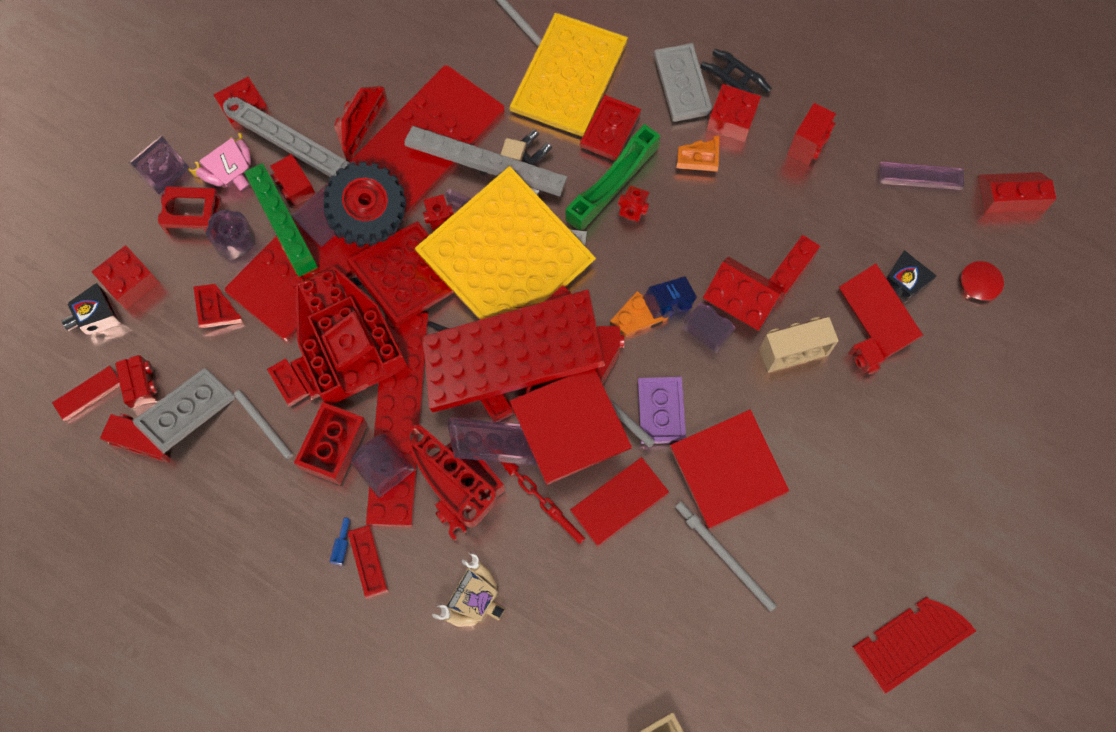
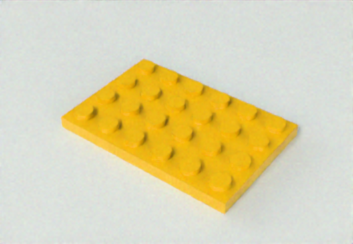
(569, 74)

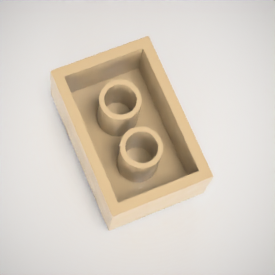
(798, 344)

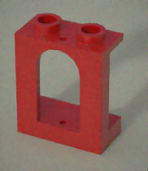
(211, 206)

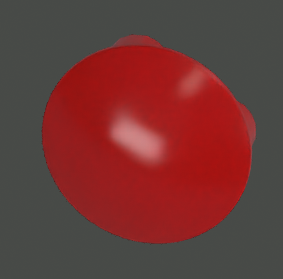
(982, 280)

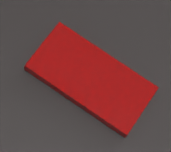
(881, 311)
(619, 501)

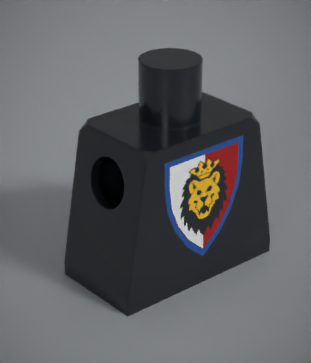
(909, 277)
(91, 311)

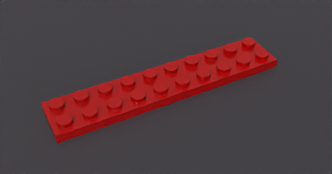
(397, 410)

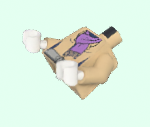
(473, 597)

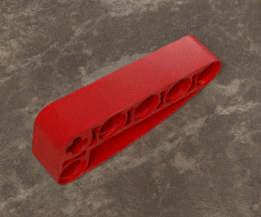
(449, 484)

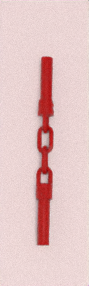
(554, 512)

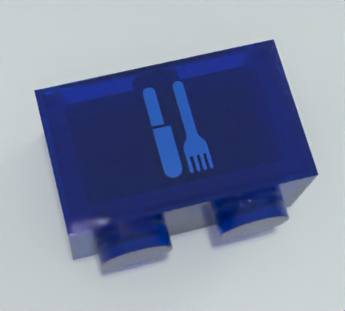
(670, 297)

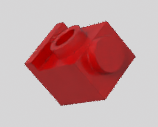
(867, 356)

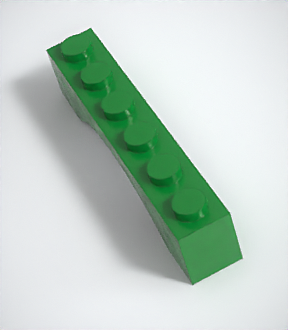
(593, 200)
(280, 220)

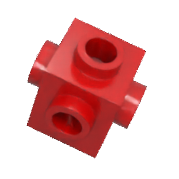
(634, 203)
(436, 211)

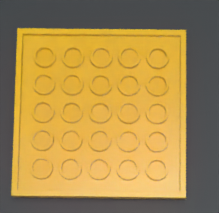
(504, 249)

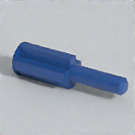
(340, 544)

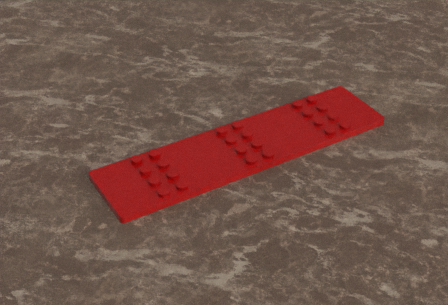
(444, 106)

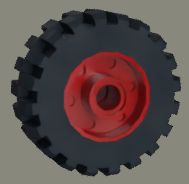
(361, 186)

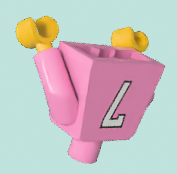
(226, 164)

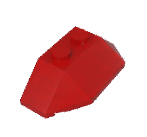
(358, 117)

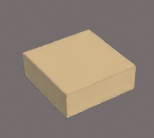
(513, 149)

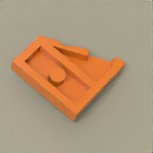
(699, 155)
(634, 316)

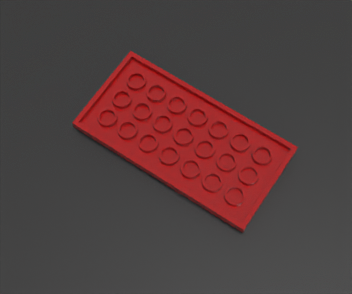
(512, 351)

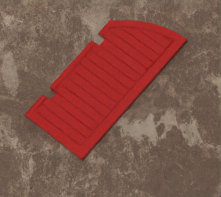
(912, 642)

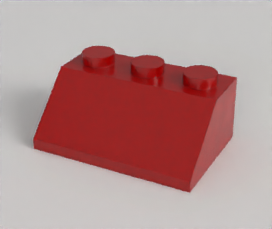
(1016, 192)

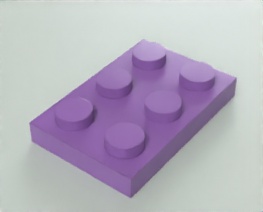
(662, 408)

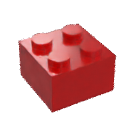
(733, 112)
(812, 134)
(125, 277)

